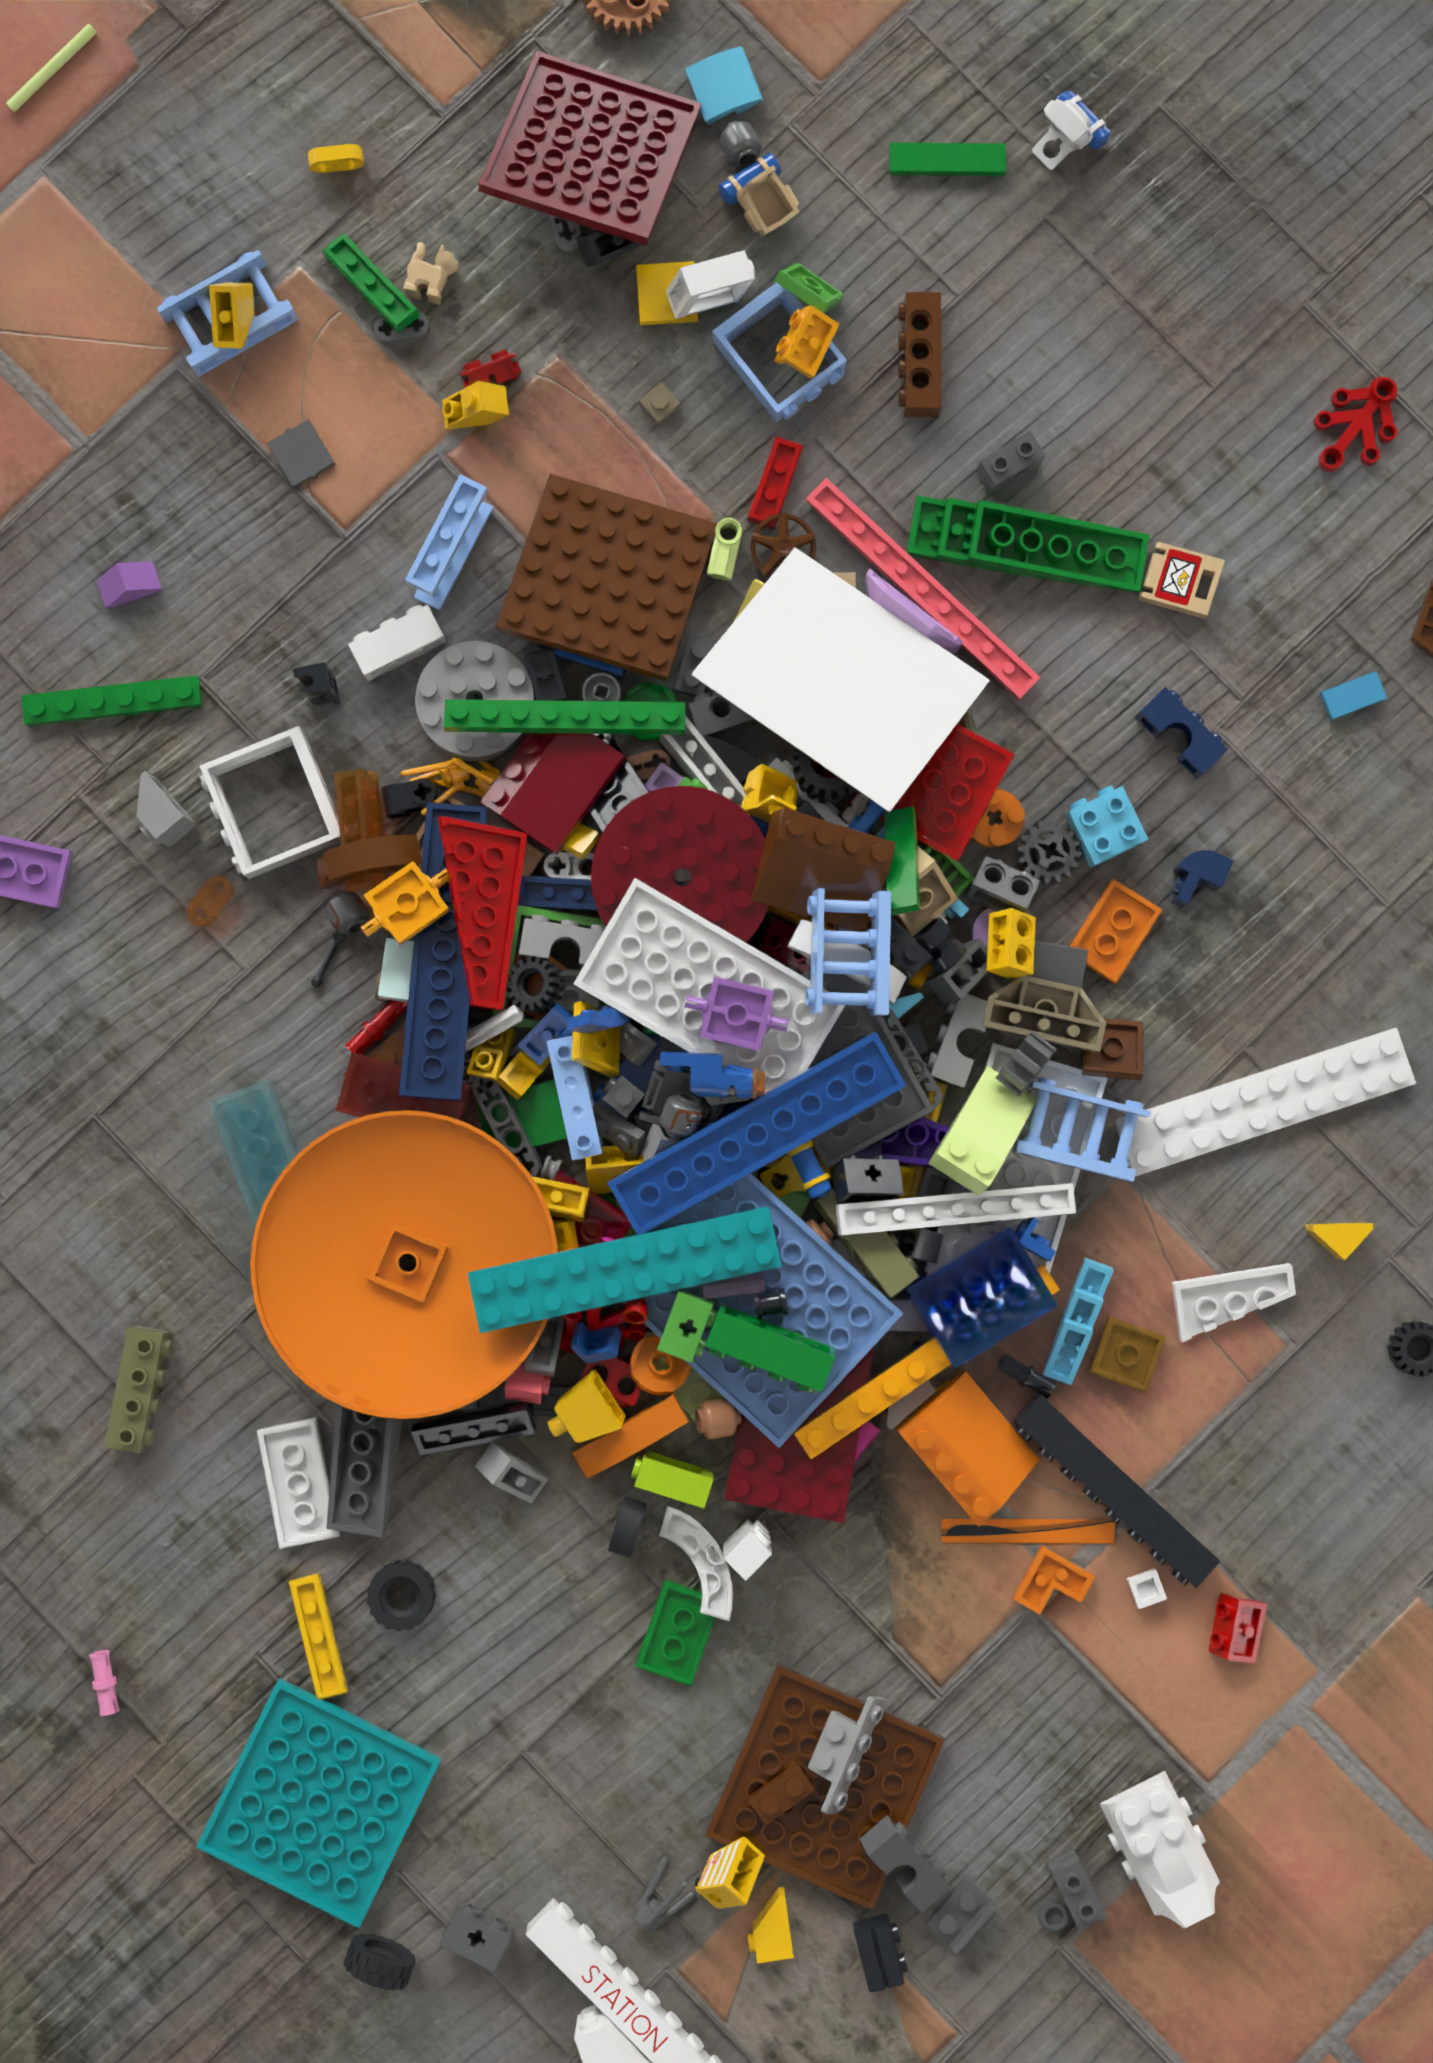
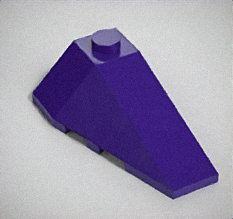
(910, 1144)

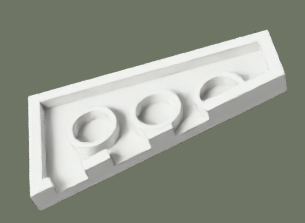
(1216, 1299)

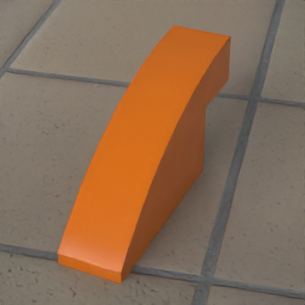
(634, 1435)

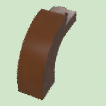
(367, 858)

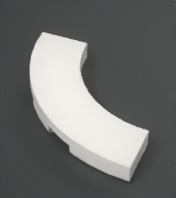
(707, 1558)

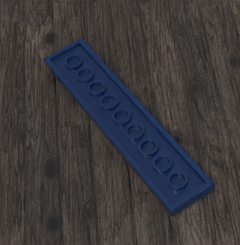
(438, 984)

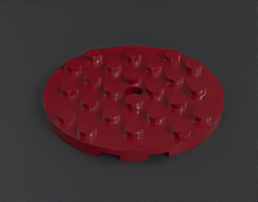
(686, 831)

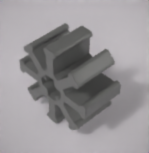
(1025, 1063)

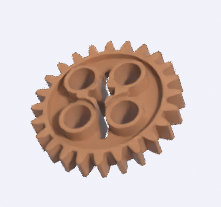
(625, 15)

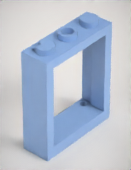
(748, 317)

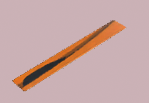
(1028, 1531)

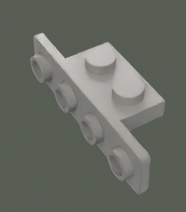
(841, 1750)

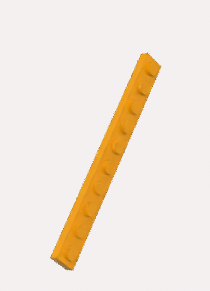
(880, 1393)

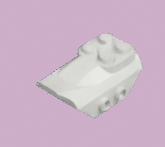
(1163, 1850)

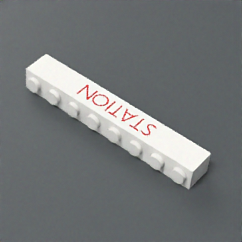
(613, 1988)

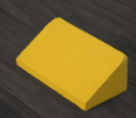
(564, 1199)

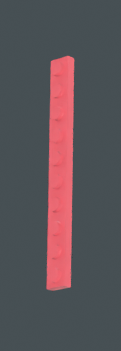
(922, 588)

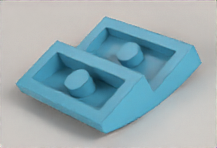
(724, 84)

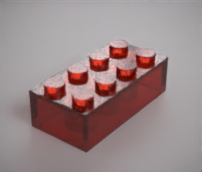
(374, 1088)

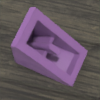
(128, 582)

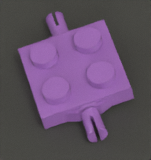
(736, 1013)

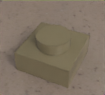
(659, 403)

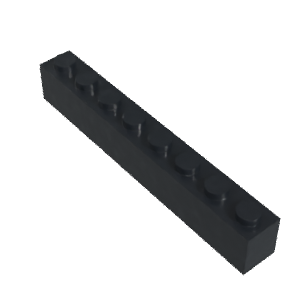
(1116, 1490)

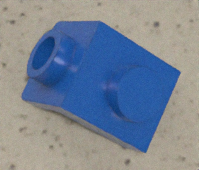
(596, 1344)

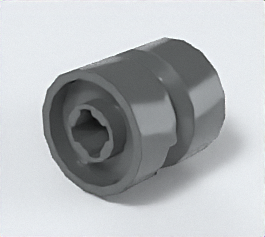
(601, 688)

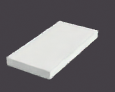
(297, 1481)

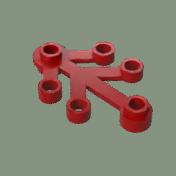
(1360, 420)
(634, 1312)

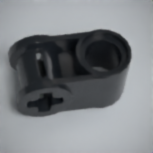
(405, 798)

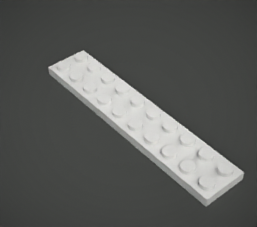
(1269, 1101)

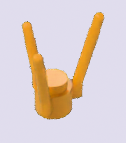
(449, 774)
(484, 779)

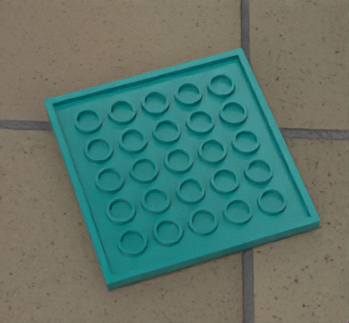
(318, 1802)

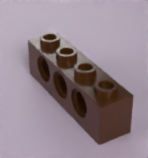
(926, 309)

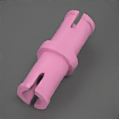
(104, 1682)

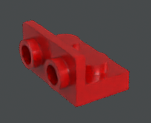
(1237, 1628)

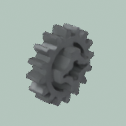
(1036, 846)

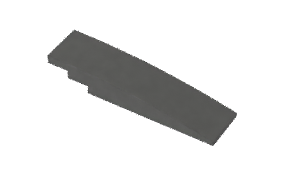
(362, 1472)

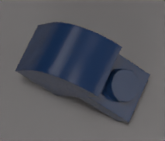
(1199, 867)

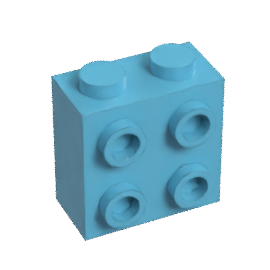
(1105, 825)

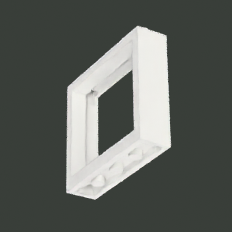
(222, 810)

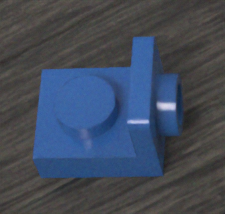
(1038, 1245)

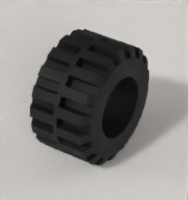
(817, 786)

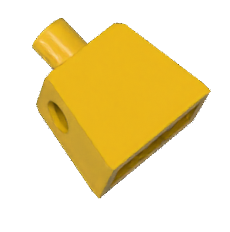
(587, 1410)

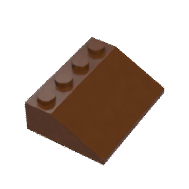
(815, 854)

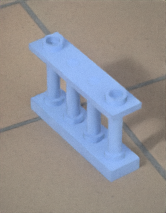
(206, 357)
(449, 542)
(876, 938)
(575, 1100)
(1090, 1158)

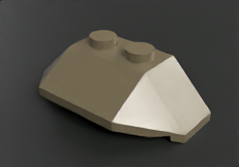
(1050, 1009)

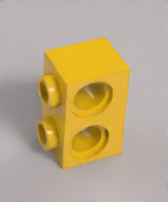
(1011, 943)

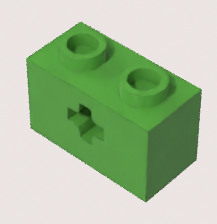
(674, 1339)

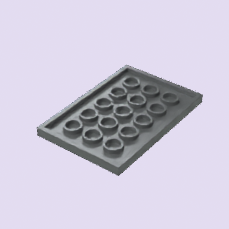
(887, 1114)

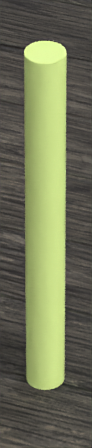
(51, 68)

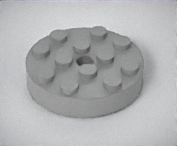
(459, 674)

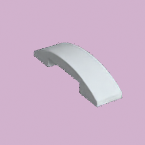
(843, 952)

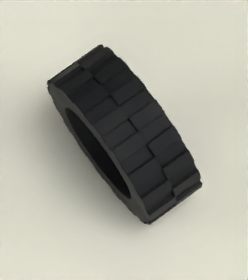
(384, 1612)
(379, 1961)

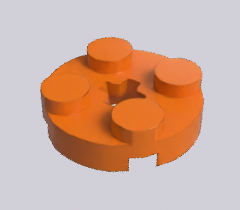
(1012, 820)
(647, 1377)

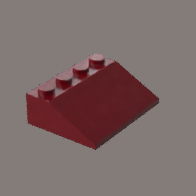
(552, 785)

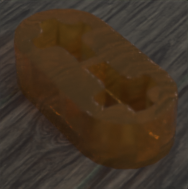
(215, 906)

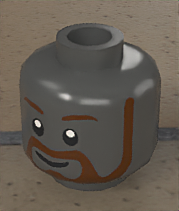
(346, 912)
(681, 1115)

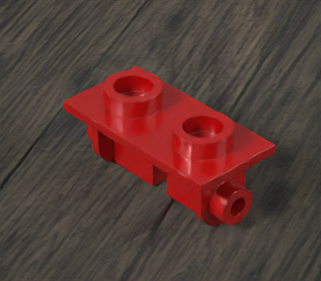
(500, 366)

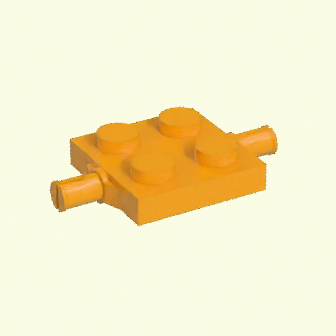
(406, 903)

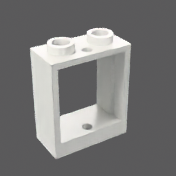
(710, 284)

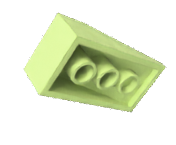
(982, 1133)

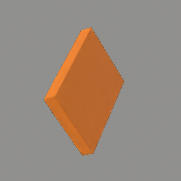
(1115, 930)

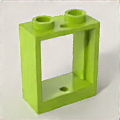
(673, 1478)

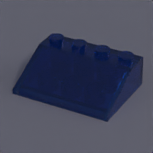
(980, 1296)

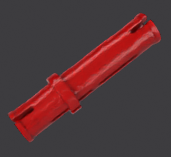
(376, 1026)

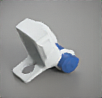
(1073, 125)

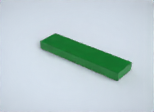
(947, 159)
(370, 283)
(903, 872)

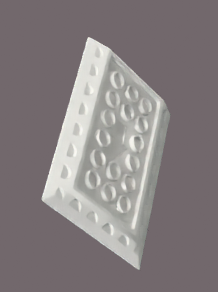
(841, 679)

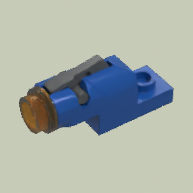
(712, 1080)

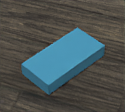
(1353, 696)

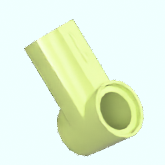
(724, 551)

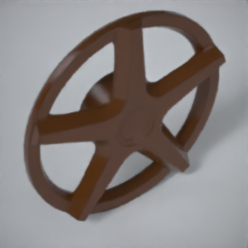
(782, 544)

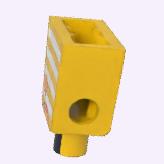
(730, 1874)

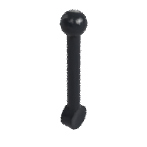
(338, 938)

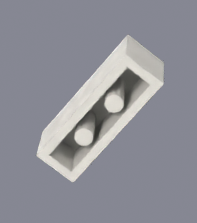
(396, 642)
(747, 1548)

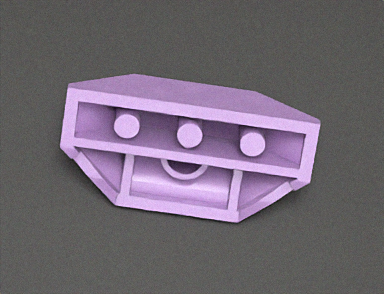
(910, 613)

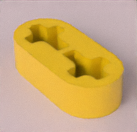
(335, 158)

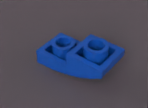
(595, 1021)

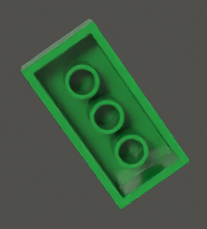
(770, 1348)

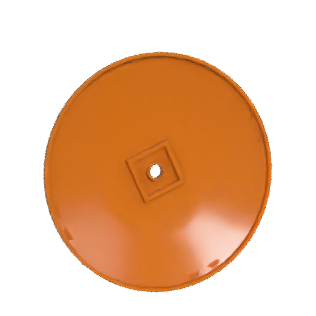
(333, 1251)

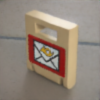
(1176, 579)

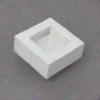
(1146, 1588)

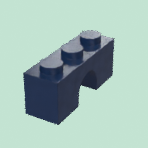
(1202, 746)

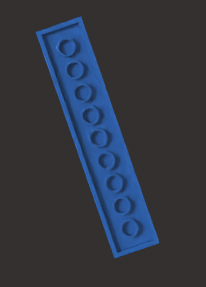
(756, 1133)

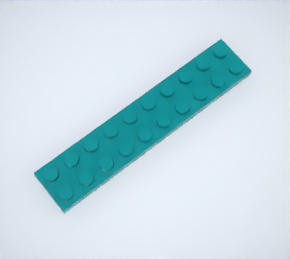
(624, 1269)

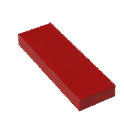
(775, 481)

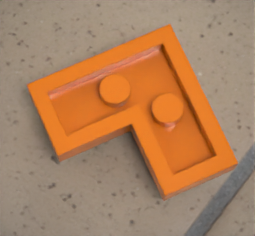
(1048, 1572)

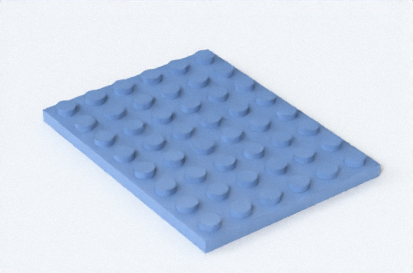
(824, 1302)

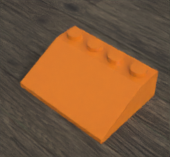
(969, 1447)

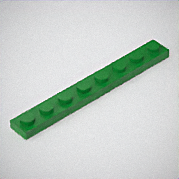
(564, 717)

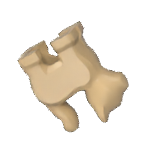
(427, 276)

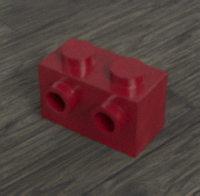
(776, 944)

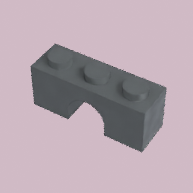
(890, 1847)

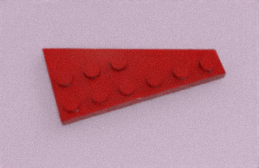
(484, 885)

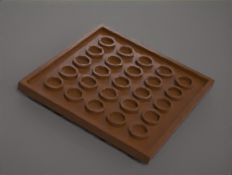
(607, 577)
(805, 1839)

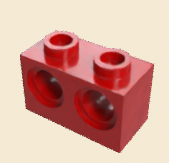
(617, 1369)

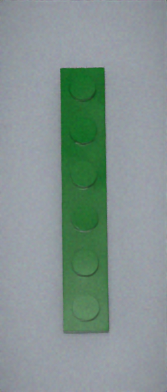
(112, 700)

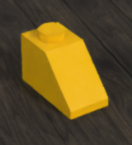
(231, 313)
(771, 1931)

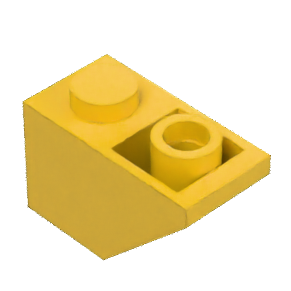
(475, 406)

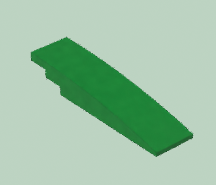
(1027, 543)

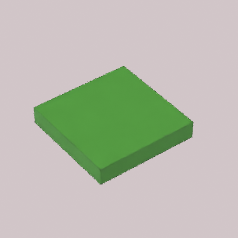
(809, 287)

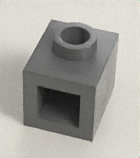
(622, 1095)

